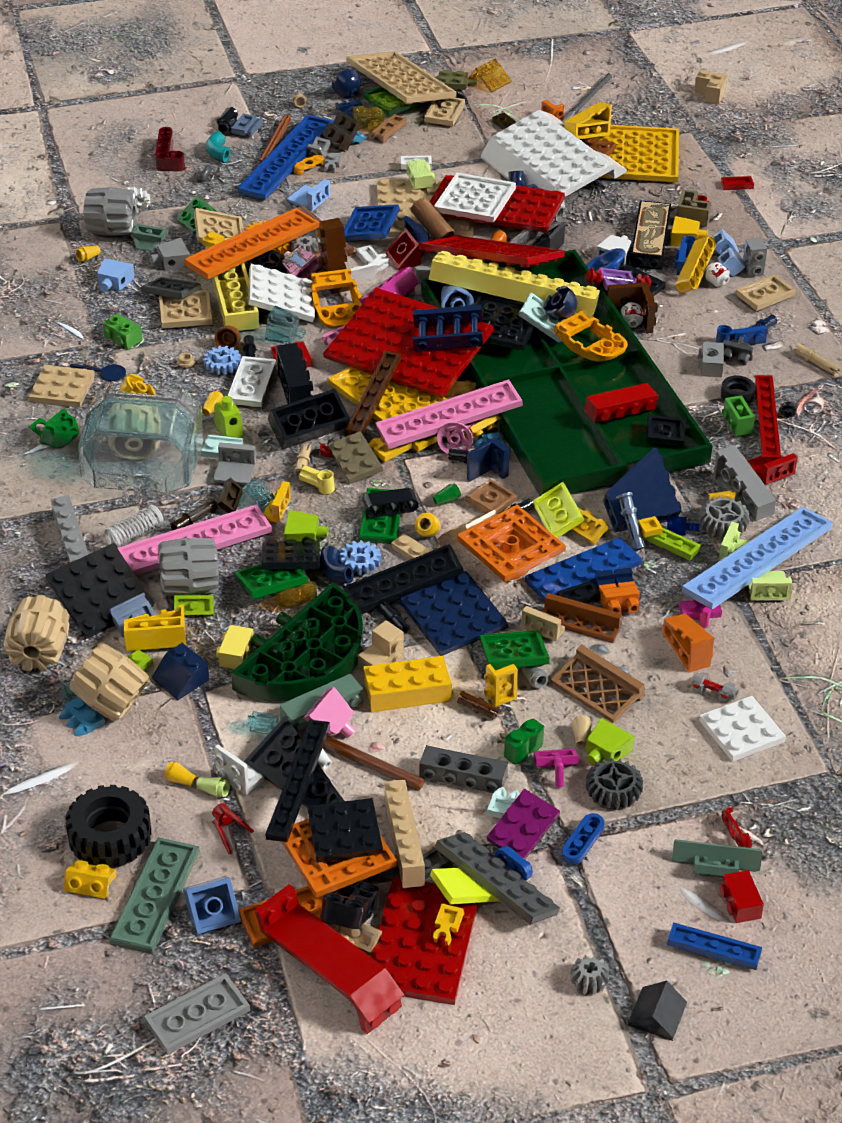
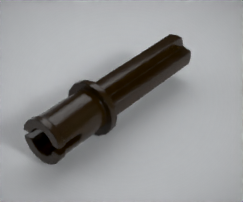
(193, 516)

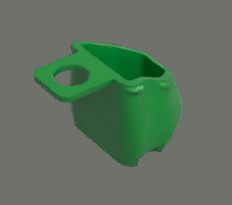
(58, 430)

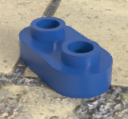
(515, 861)

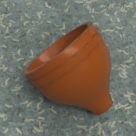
(228, 336)

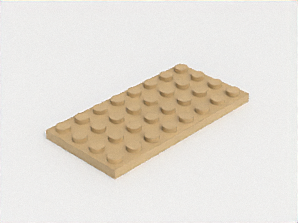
(401, 77)

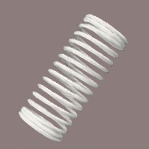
(114, 532)

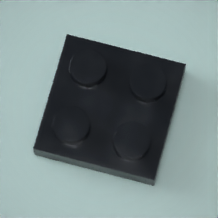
(665, 430)

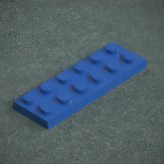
(582, 567)

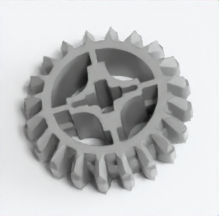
(718, 514)

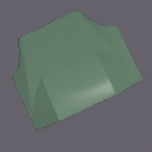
(147, 236)

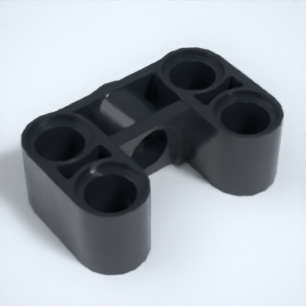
(350, 905)

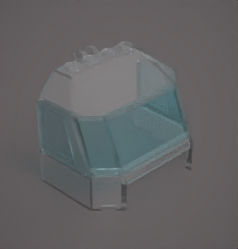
(141, 442)

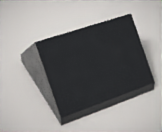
(553, 238)
(658, 1010)

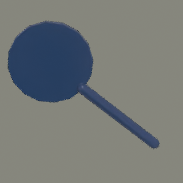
(109, 373)

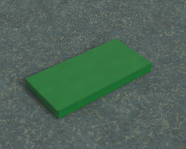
(379, 529)

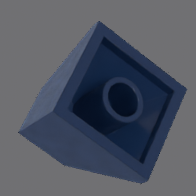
(417, 231)

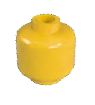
(421, 525)

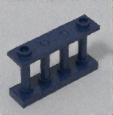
(448, 316)

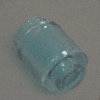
(261, 722)

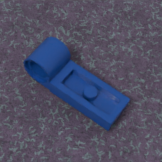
(685, 247)
(751, 335)

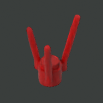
(224, 816)

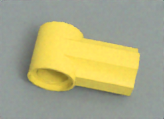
(322, 479)

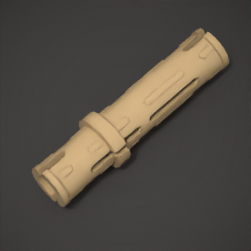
(811, 356)

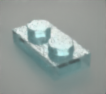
(259, 492)

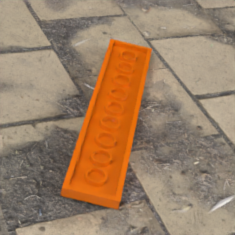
(251, 243)

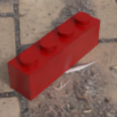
(621, 403)

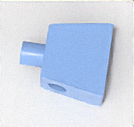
(114, 275)

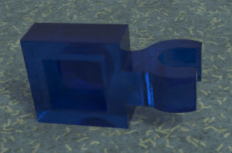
(679, 525)

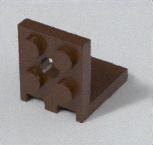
(639, 294)

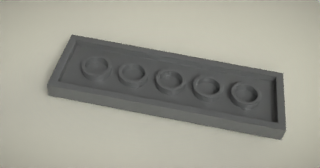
(497, 878)

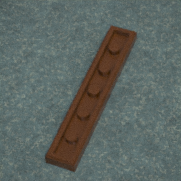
(373, 393)

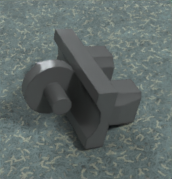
(738, 349)

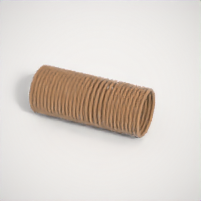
(431, 219)

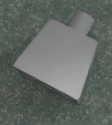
(171, 255)

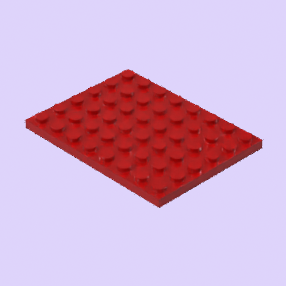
(388, 325)

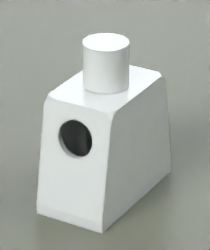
(616, 242)

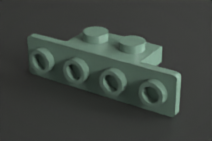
(716, 858)

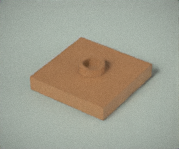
(491, 497)

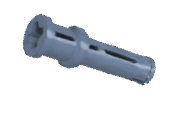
(629, 512)

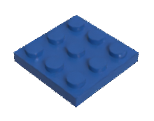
(371, 222)

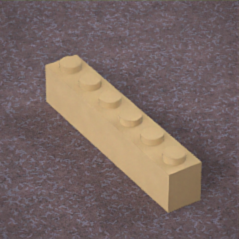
(404, 834)

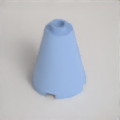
(455, 297)

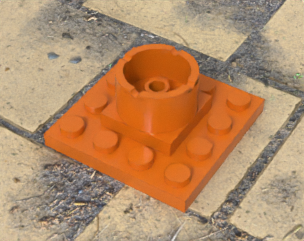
(511, 543)
(336, 874)

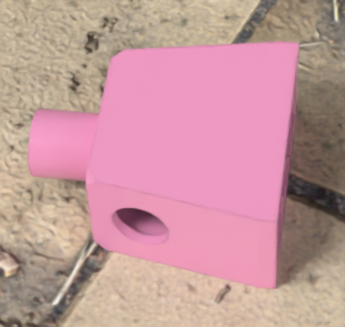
(334, 709)

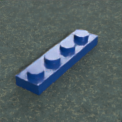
(714, 946)

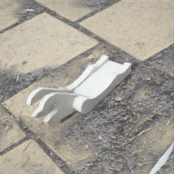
(369, 271)

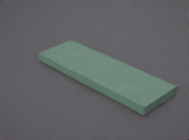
(154, 895)

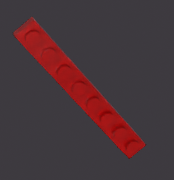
(767, 418)

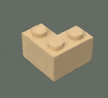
(712, 85)
(385, 648)

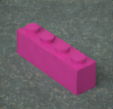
(401, 282)

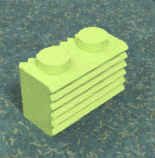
(419, 174)

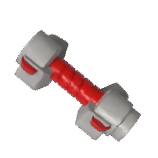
(725, 692)

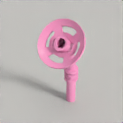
(456, 435)

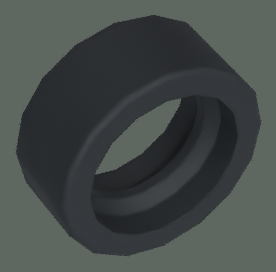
(738, 382)

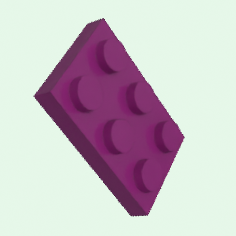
(523, 824)

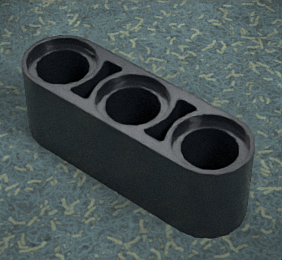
(390, 502)

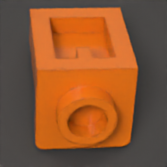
(557, 111)

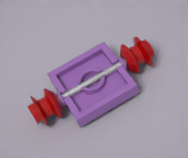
(614, 276)

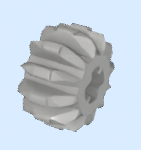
(306, 243)
(589, 974)

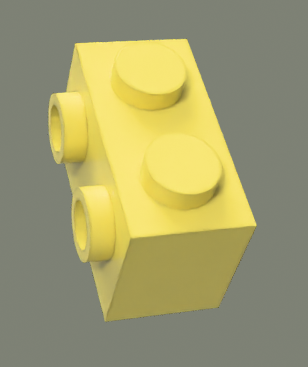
(235, 646)

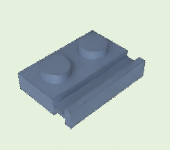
(247, 125)
(131, 608)

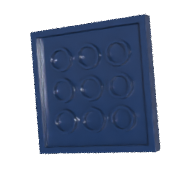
(453, 613)

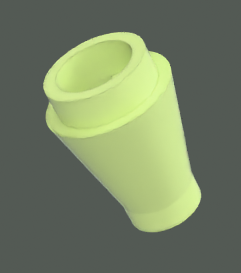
(215, 786)

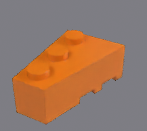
(689, 641)

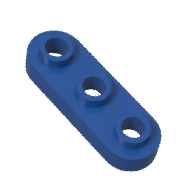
(576, 850)

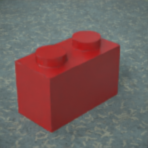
(741, 896)

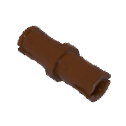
(478, 705)

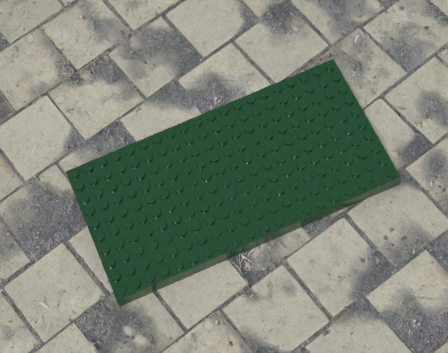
(551, 429)

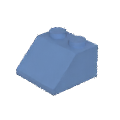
(212, 904)

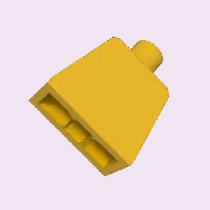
(685, 227)

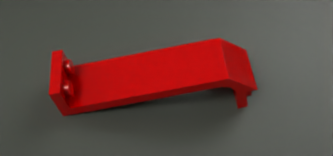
(330, 957)

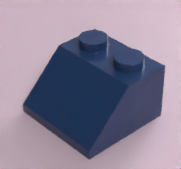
(181, 671)

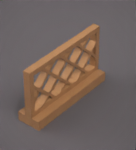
(606, 670)

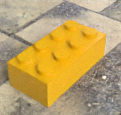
(407, 683)

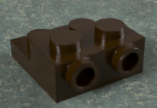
(341, 131)

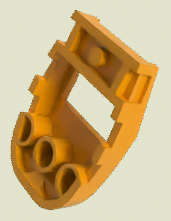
(335, 315)
(607, 348)

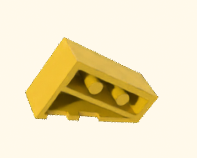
(591, 122)
(156, 631)

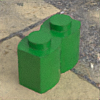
(523, 741)

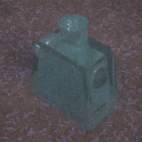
(283, 326)

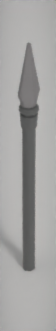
(572, 112)

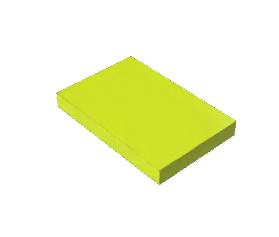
(558, 510)
(460, 887)

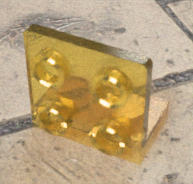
(492, 75)

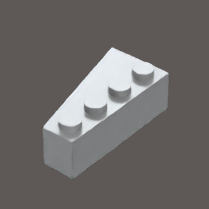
(736, 474)

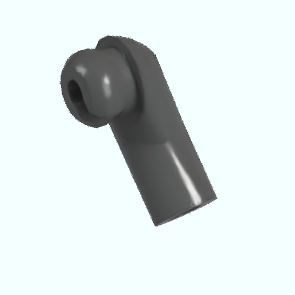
(205, 173)

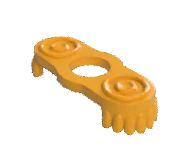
(301, 166)

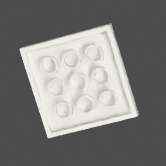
(475, 197)
(280, 289)

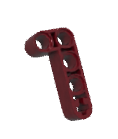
(165, 156)

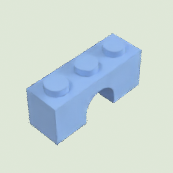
(728, 253)

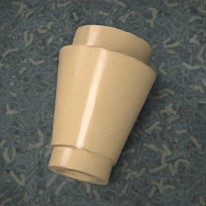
(581, 728)

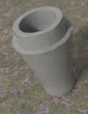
(536, 676)

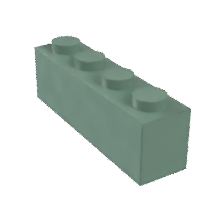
(298, 707)

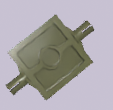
(456, 80)

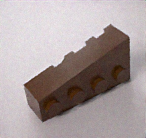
(331, 248)

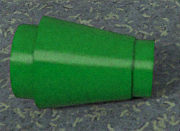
(447, 494)

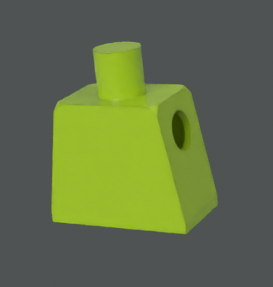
(226, 412)
(304, 526)
(608, 742)

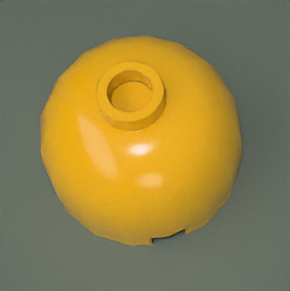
(134, 384)

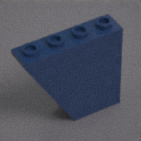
(651, 492)

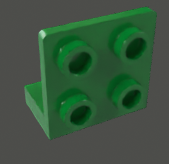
(187, 218)

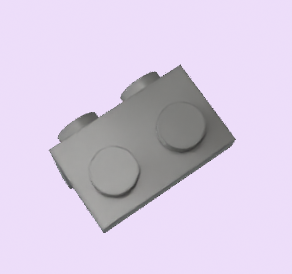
(235, 462)

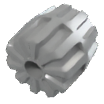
(110, 211)
(188, 566)

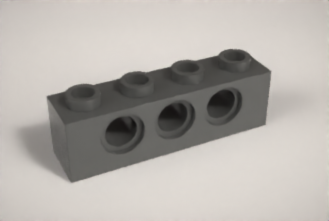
(463, 769)

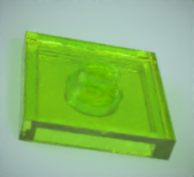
(387, 100)

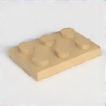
(444, 111)
(765, 292)

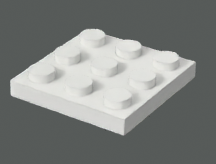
(742, 728)

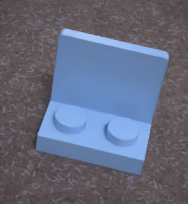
(310, 196)

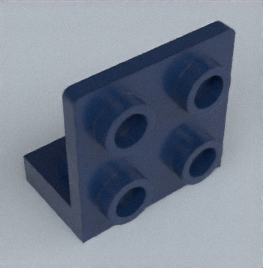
(489, 456)

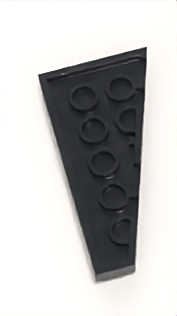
(274, 760)

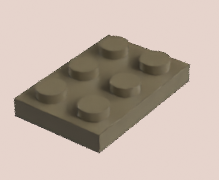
(355, 457)

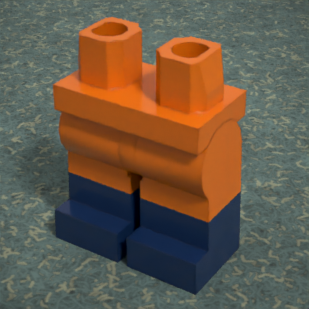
(617, 590)

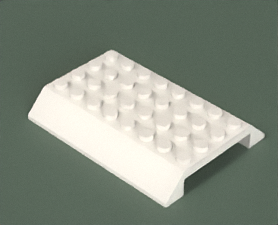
(547, 155)

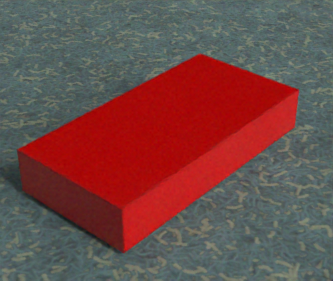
(737, 183)

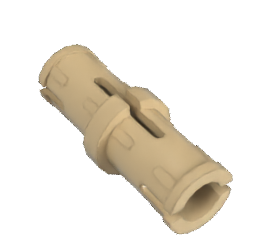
(303, 458)

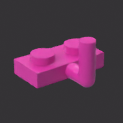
(699, 611)
(559, 758)

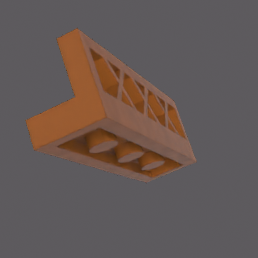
(583, 615)

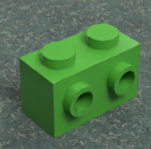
(122, 331)
(738, 415)

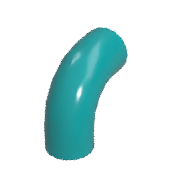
(215, 148)

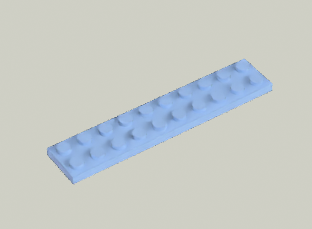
(756, 557)

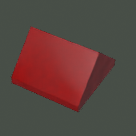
(405, 251)

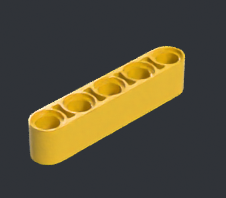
(695, 264)

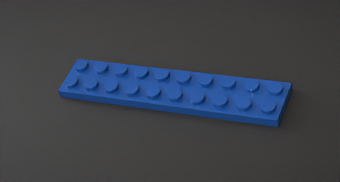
(282, 159)

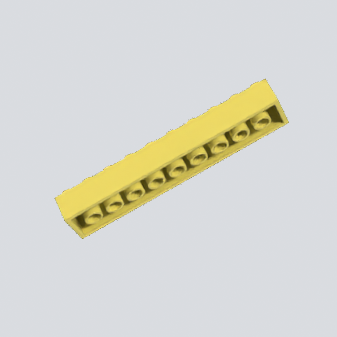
(506, 281)

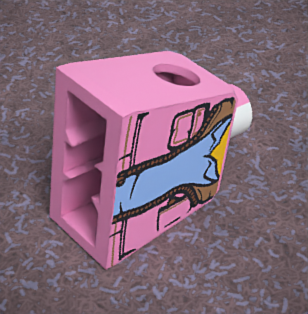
(301, 263)

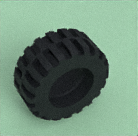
(108, 805)

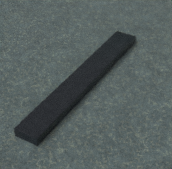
(297, 781)

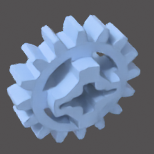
(222, 360)
(360, 557)

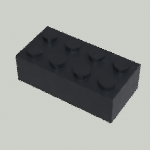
(293, 373)
(308, 418)

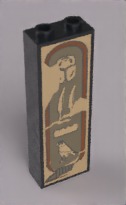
(650, 235)

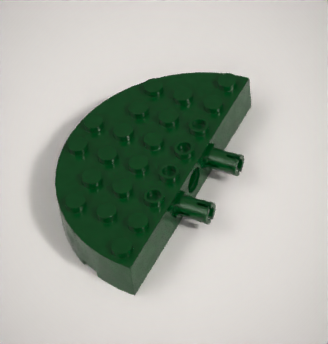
(306, 652)

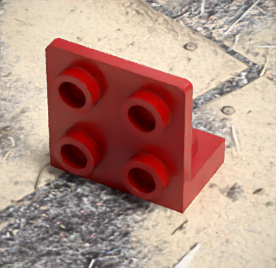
(775, 469)

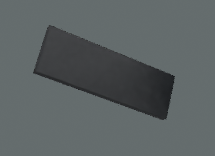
(404, 578)

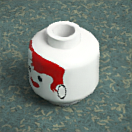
(717, 274)
(632, 314)

